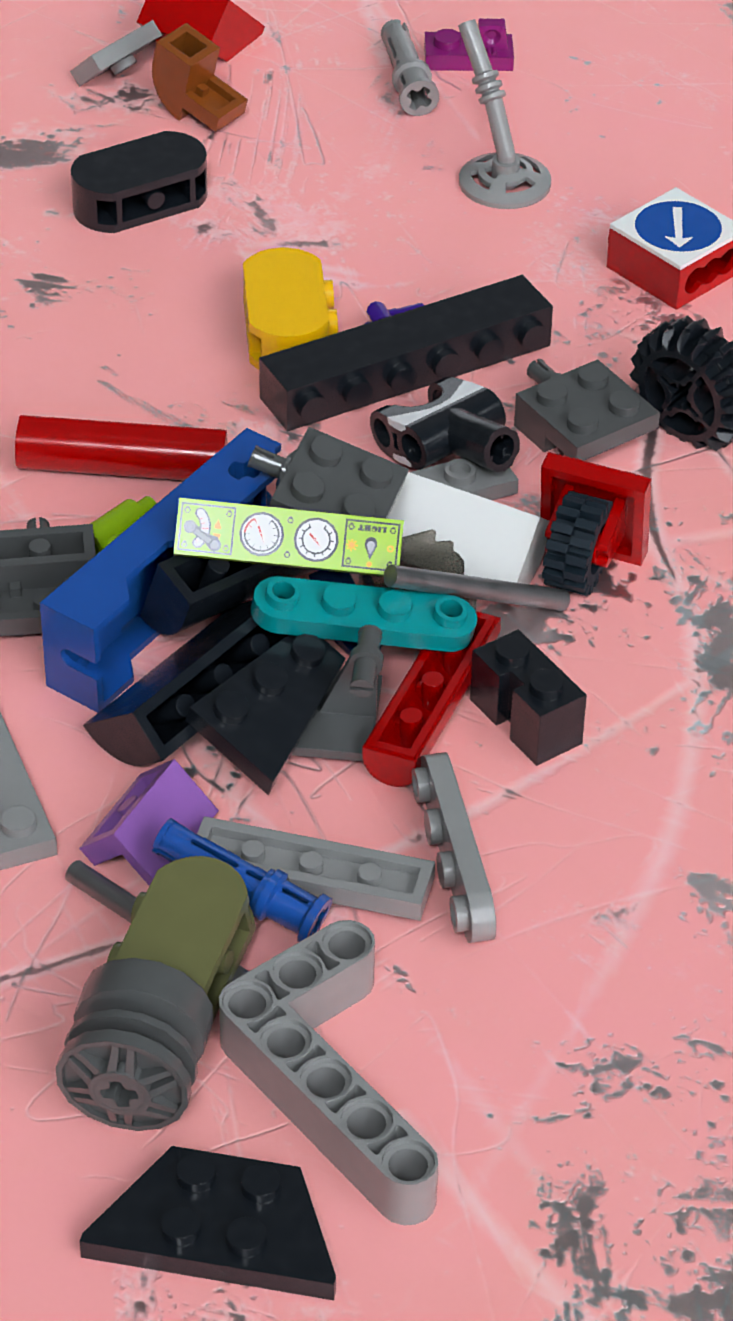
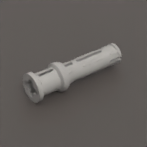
(410, 74)

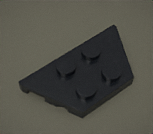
(218, 1223)

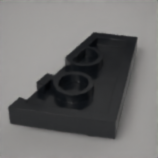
(268, 705)

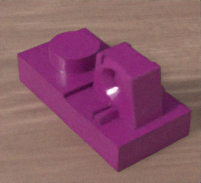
(447, 51)

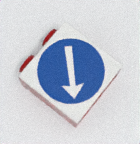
(672, 248)

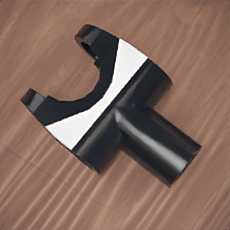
(456, 421)

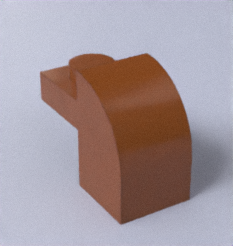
(186, 79)

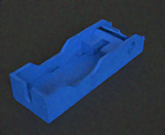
(94, 615)

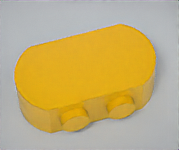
(285, 301)

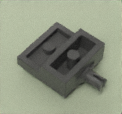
(581, 410)
(331, 477)
(35, 565)

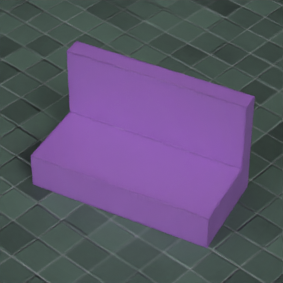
(142, 812)

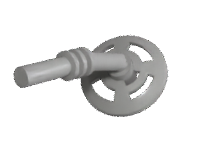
(504, 162)

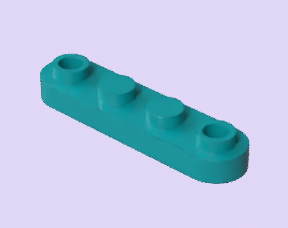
(341, 609)

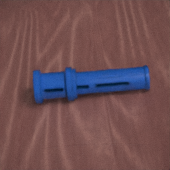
(268, 891)

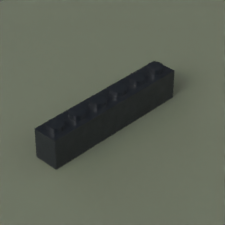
(404, 352)

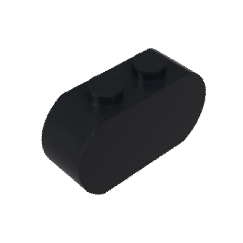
(139, 181)

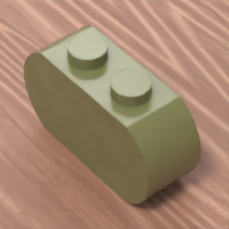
(192, 921)

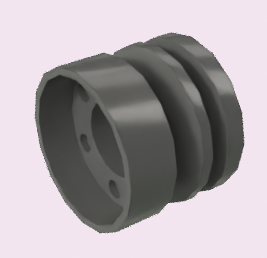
(135, 1044)

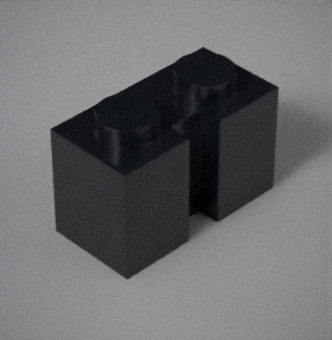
(526, 688)

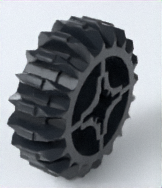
(689, 379)

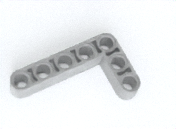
(272, 1040)

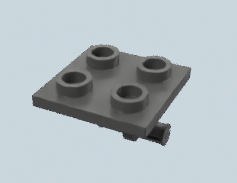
(350, 705)

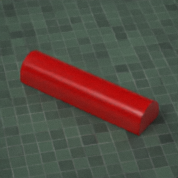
(114, 447)
(422, 708)

